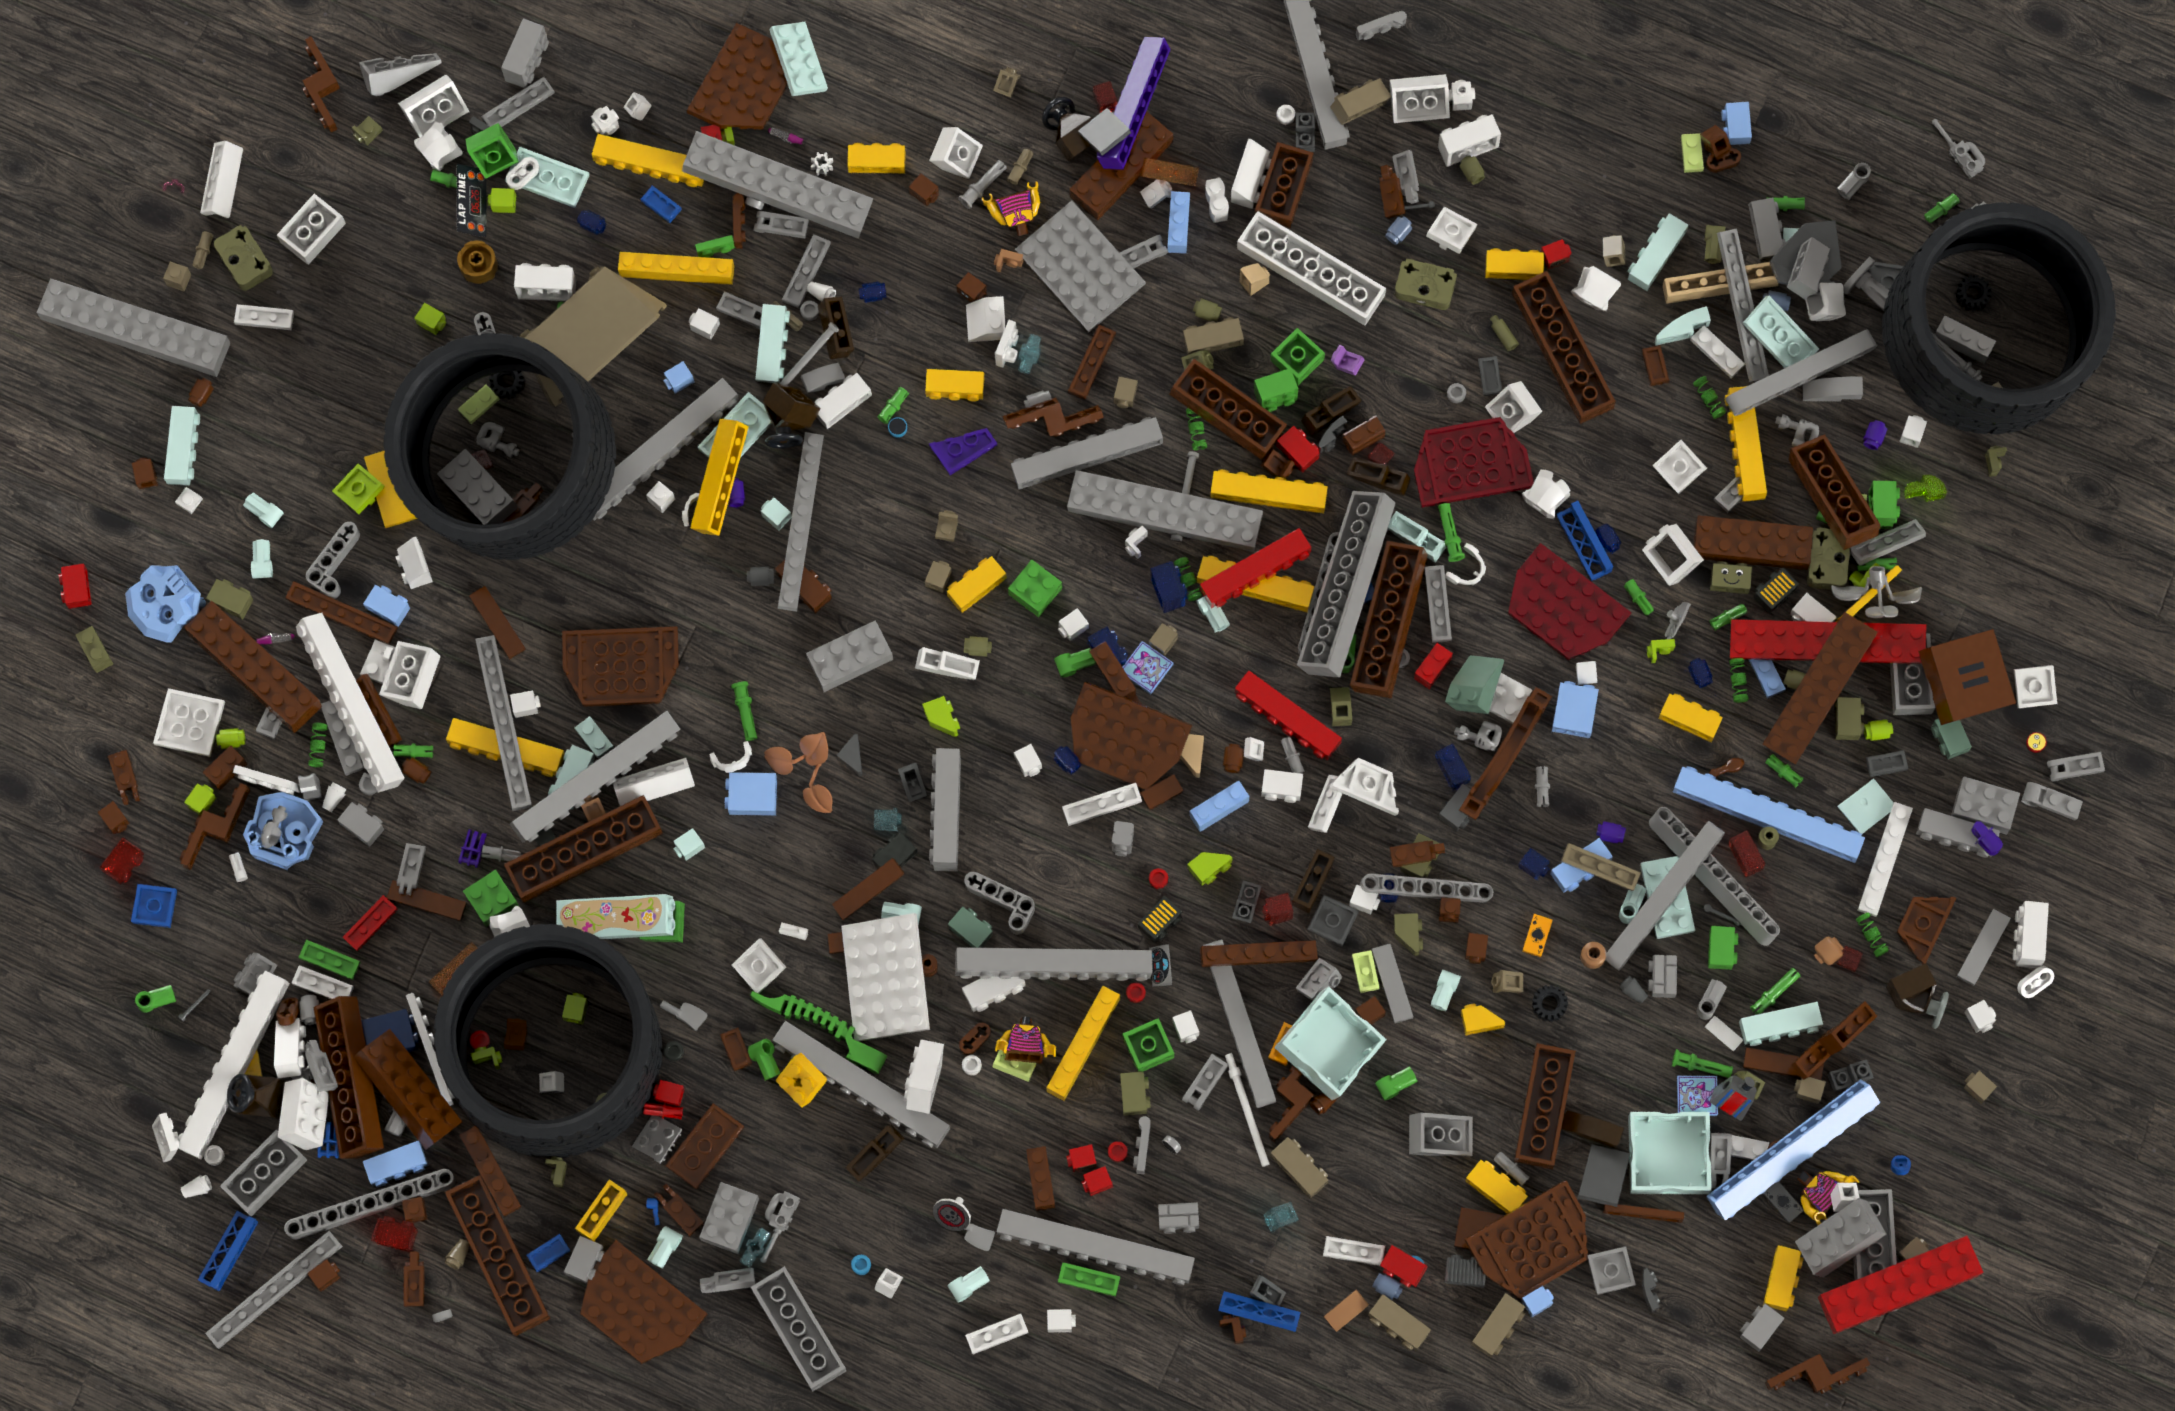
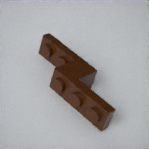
(320, 84)
(1053, 417)
(1113, 672)
(214, 826)
(1834, 1040)
(1296, 1096)
(490, 1171)
(1817, 1374)

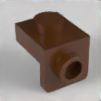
(1277, 464)
(515, 1034)
(1238, 1330)

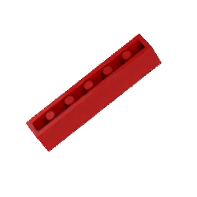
(1255, 568)
(1287, 715)

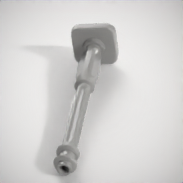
(1879, 293)

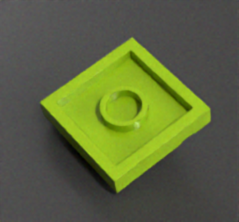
(358, 489)

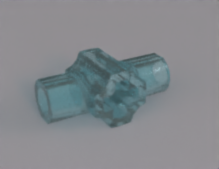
(1029, 354)
(760, 1239)

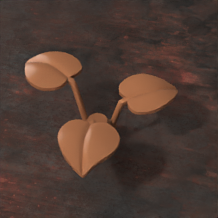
(816, 752)

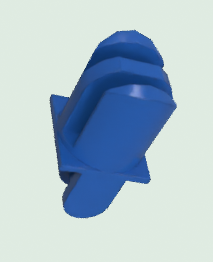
(329, 1142)

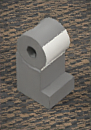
(310, 787)

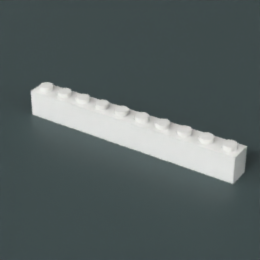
(349, 702)
(234, 1061)

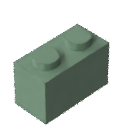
(1952, 738)
(970, 928)

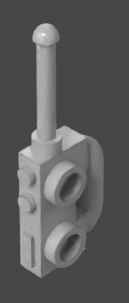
(1960, 154)
(779, 1221)

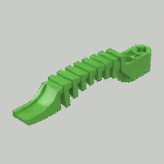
(858, 1052)

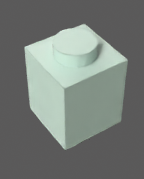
(775, 513)
(688, 844)

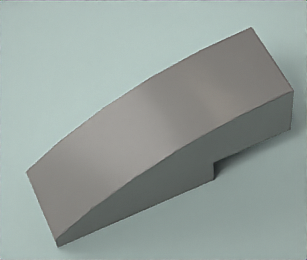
(1833, 389)

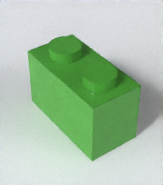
(1722, 947)

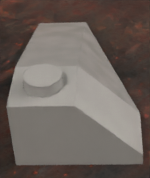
(386, 76)

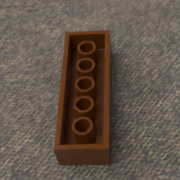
(1103, 187)
(1228, 409)
(1834, 492)
(1753, 542)
(407, 1089)
(1544, 1106)

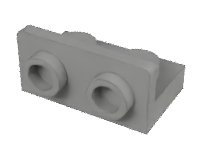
(254, 967)
(1319, 978)

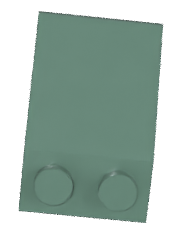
(1475, 684)

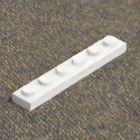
(1885, 859)
(428, 1041)

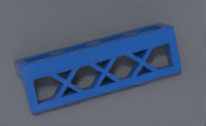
(1591, 537)
(232, 1253)
(1259, 1311)

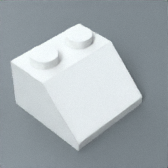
(956, 152)
(986, 319)
(1514, 406)
(413, 563)

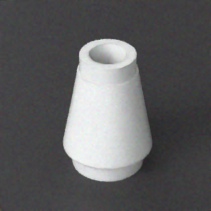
(821, 291)
(333, 796)
(197, 1186)

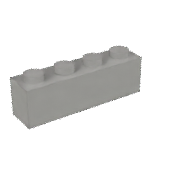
(1950, 831)

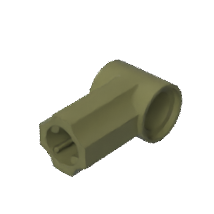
(1712, 248)

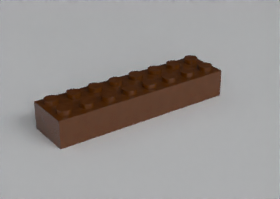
(1563, 347)
(1389, 619)
(253, 667)
(1820, 688)
(583, 848)
(354, 1098)
(497, 1255)

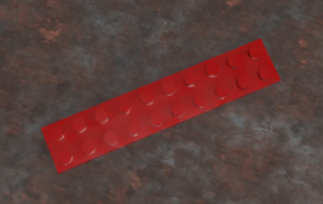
(1805, 639)

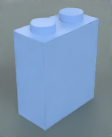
(1575, 709)
(751, 793)

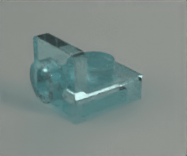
(887, 819)
(1280, 1216)

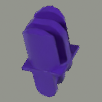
(1987, 838)
(472, 850)

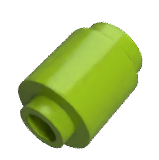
(1878, 730)
(231, 737)

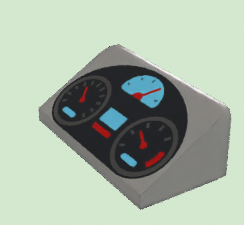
(1161, 966)

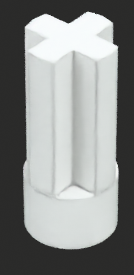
(239, 871)
(793, 931)

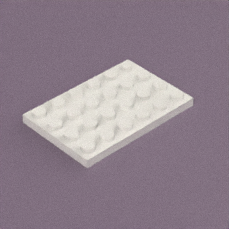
(885, 977)

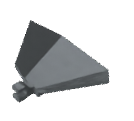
(1785, 258)

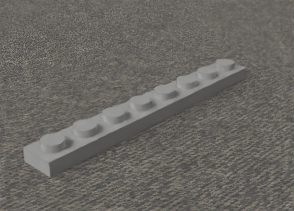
(1742, 303)
(273, 1290)

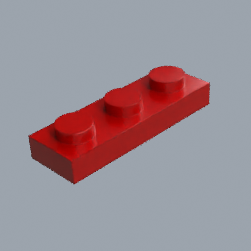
(370, 923)

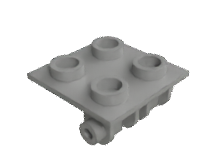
(657, 1138)

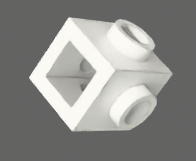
(1461, 95)
(605, 121)

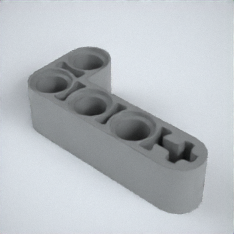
(336, 556)
(997, 898)

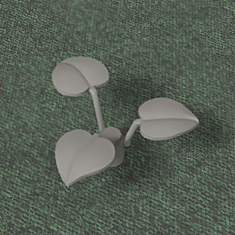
(1878, 580)

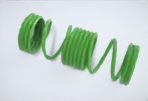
(1709, 397)
(1198, 425)
(1188, 579)
(1738, 679)
(317, 745)
(1871, 934)

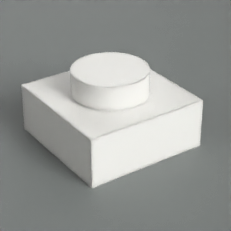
(188, 500)
(1254, 749)

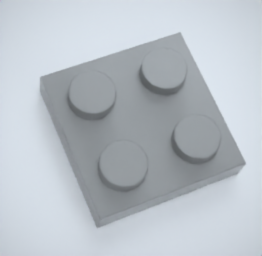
(1611, 1270)

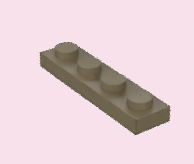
(1600, 867)

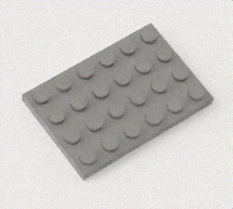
(1080, 266)

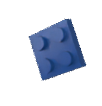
(154, 905)

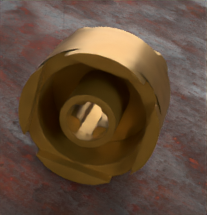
(468, 257)

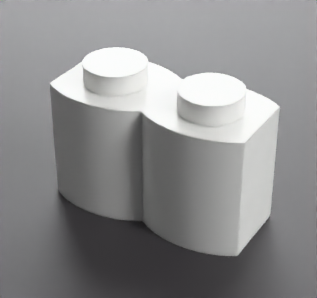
(1217, 201)

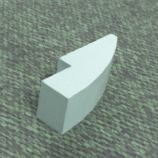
(1684, 326)
(1416, 535)

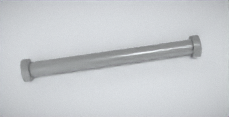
(809, 354)
(1187, 482)

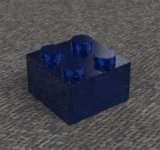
(1168, 587)

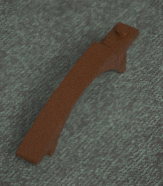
(1505, 756)

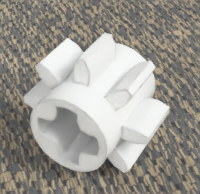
(824, 168)

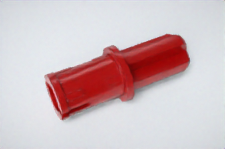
(663, 1111)

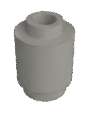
(1036, 398)
(307, 1009)

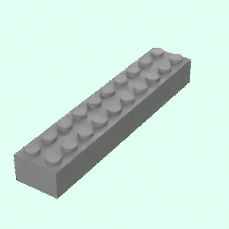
(777, 184)
(133, 327)
(1165, 511)
(1346, 584)

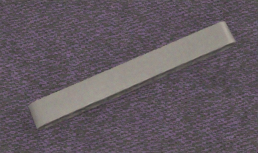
(1801, 372)
(1717, 879)
(1664, 895)
(1243, 1033)
(360, 1202)

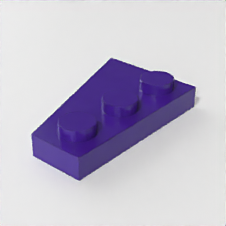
(962, 450)

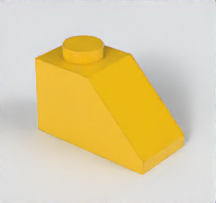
(1479, 1019)

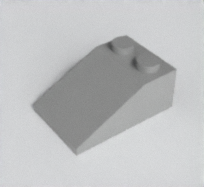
(1440, 1135)

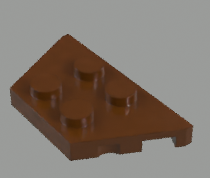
(1923, 924)

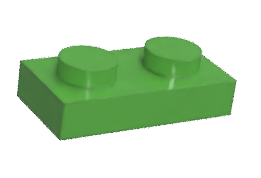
(710, 247)

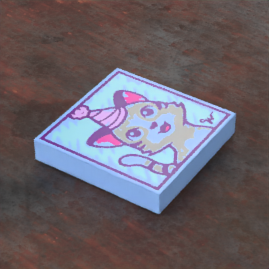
(1147, 667)
(1695, 1094)

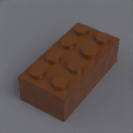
(1284, 183)

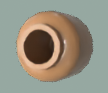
(1597, 950)
(1828, 950)

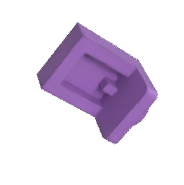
(1346, 361)

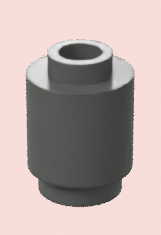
(760, 576)

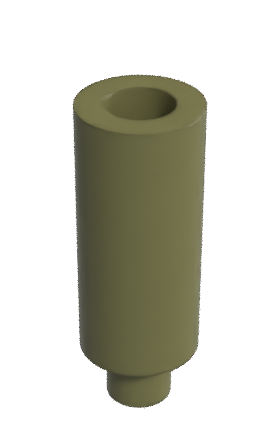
(1504, 333)

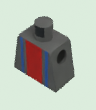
(1734, 1096)

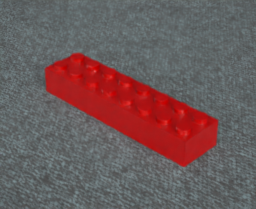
(1900, 1285)

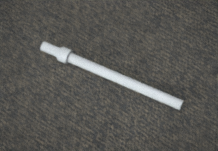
(1234, 1073)

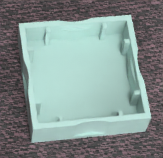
(1330, 1043)
(1669, 1153)

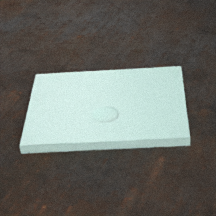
(1866, 806)

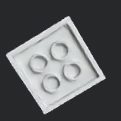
(189, 722)
(266, 780)

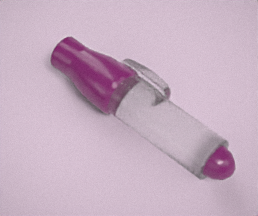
(786, 137)
(274, 638)

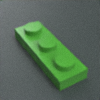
(329, 960)
(1089, 1279)

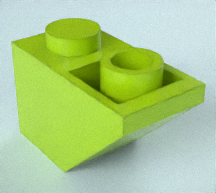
(939, 716)
(1208, 865)

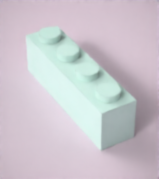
(1657, 252)
(771, 343)
(181, 445)
(1781, 1023)

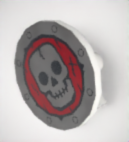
(952, 1214)

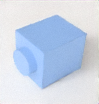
(678, 377)
(1537, 1301)

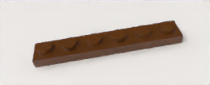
(341, 613)
(1258, 953)

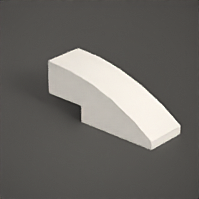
(947, 664)

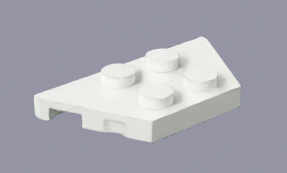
(1368, 784)

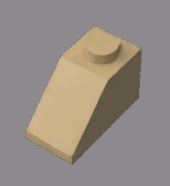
(1254, 278)
(1192, 754)

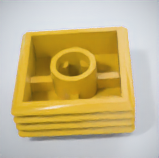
(801, 1080)

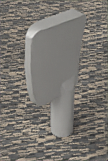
(687, 1013)
(979, 1237)

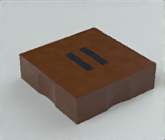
(1967, 677)

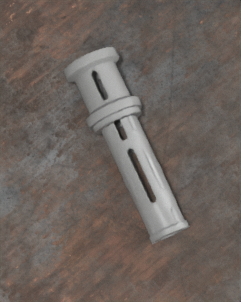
(976, 190)

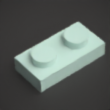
(594, 737)

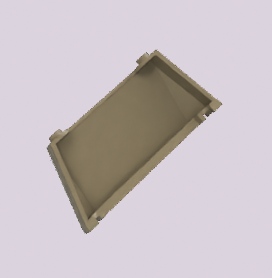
(594, 326)

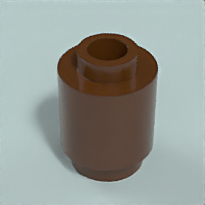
(200, 392)
(1233, 758)
(416, 770)
(933, 968)

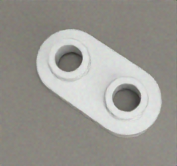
(520, 172)
(2035, 982)

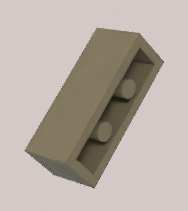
(1360, 101)
(1213, 336)
(1299, 1167)
(1398, 1323)
(1499, 1326)

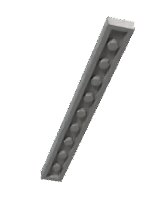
(800, 522)
(503, 723)

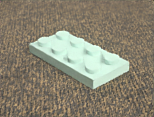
(798, 58)
(554, 179)
(1779, 333)
(749, 412)
(1678, 917)

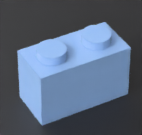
(1737, 122)
(386, 605)

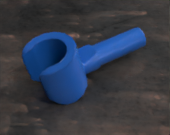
(652, 1203)

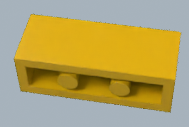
(876, 158)
(1513, 264)
(954, 384)
(976, 584)
(1690, 717)
(1496, 1187)
(601, 1210)
(1783, 1278)

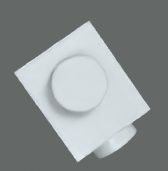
(1156, 192)
(1135, 537)

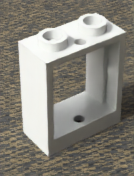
(1685, 546)

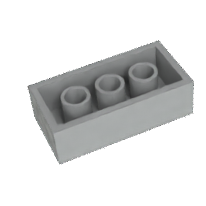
(477, 489)
(849, 656)
(1911, 688)
(263, 1173)
(1840, 1237)

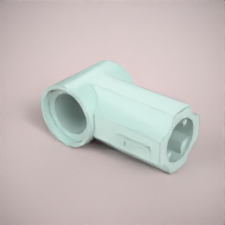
(267, 513)
(261, 565)
(1215, 615)
(1632, 902)
(893, 909)
(1446, 986)
(666, 1243)
(964, 1286)

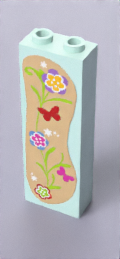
(619, 916)

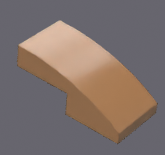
(1346, 1310)

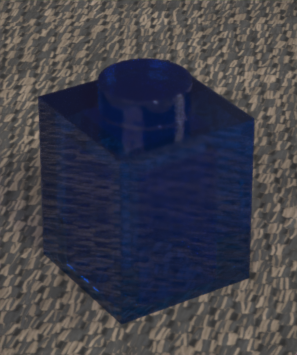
(1534, 864)

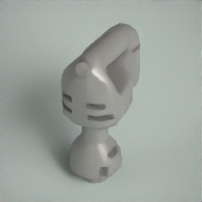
(1801, 428)
(493, 442)
(1481, 739)
(271, 832)

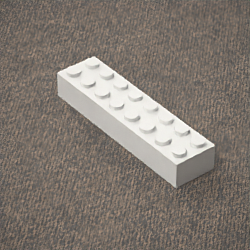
(1311, 268)

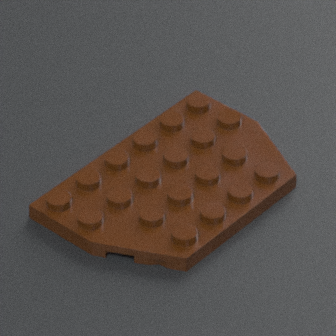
(741, 83)
(620, 664)
(1125, 736)
(1533, 1242)
(638, 1306)

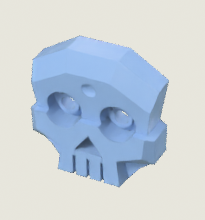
(151, 612)
(293, 848)

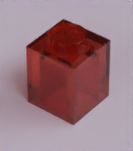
(1105, 96)

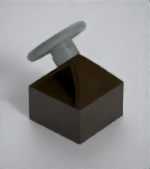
(1914, 991)

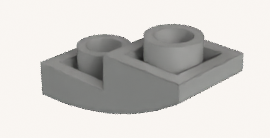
(821, 377)

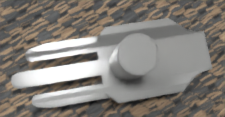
(1676, 619)

